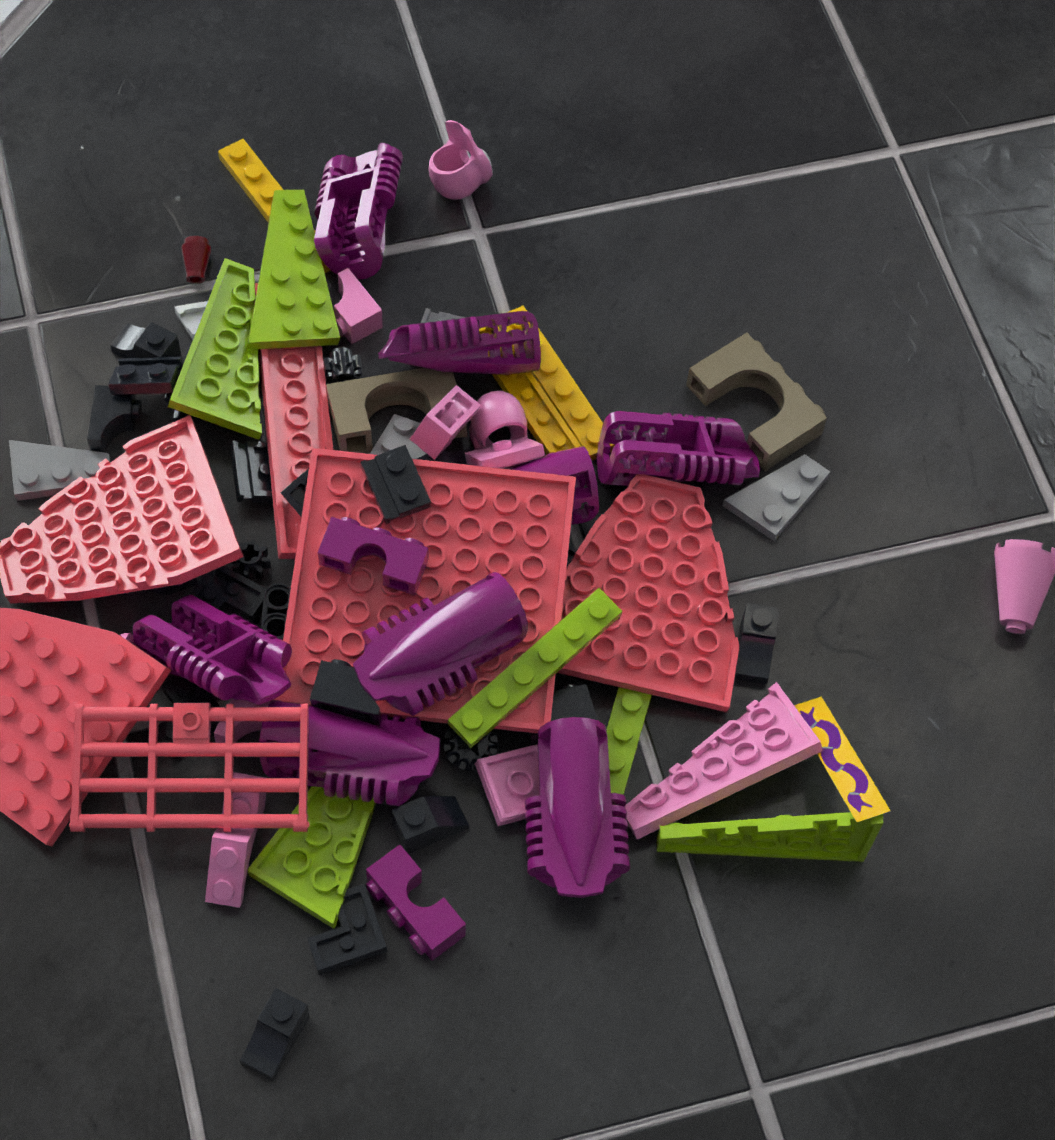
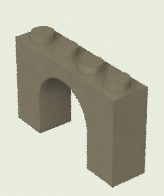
(748, 365)
(356, 400)

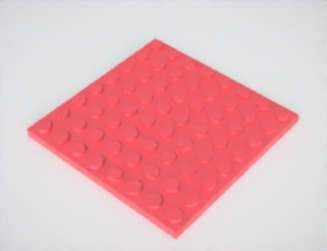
(475, 526)

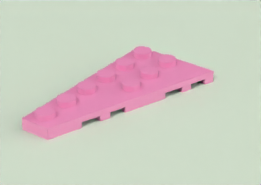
(734, 757)

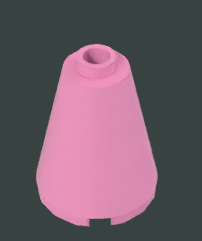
(1022, 582)

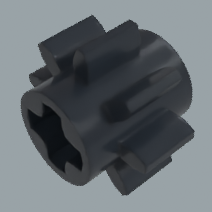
(342, 365)
(259, 561)

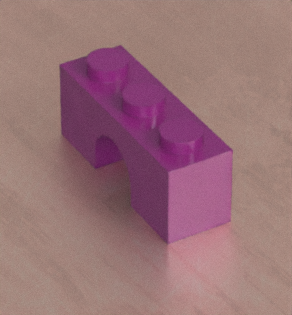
(348, 542)
(431, 927)

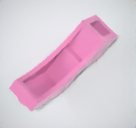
(232, 851)

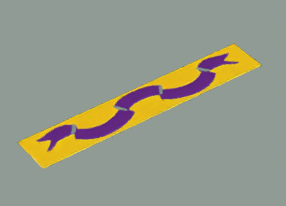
(842, 762)

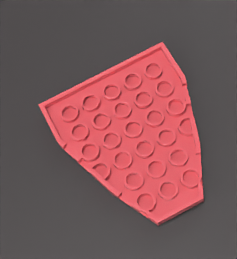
(128, 529)
(671, 582)
(43, 675)

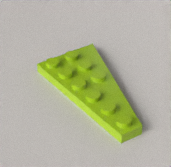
(292, 288)
(219, 372)
(785, 836)
(316, 864)

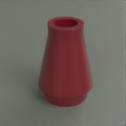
(196, 257)

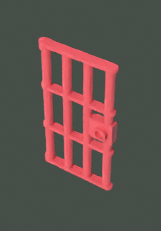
(190, 739)

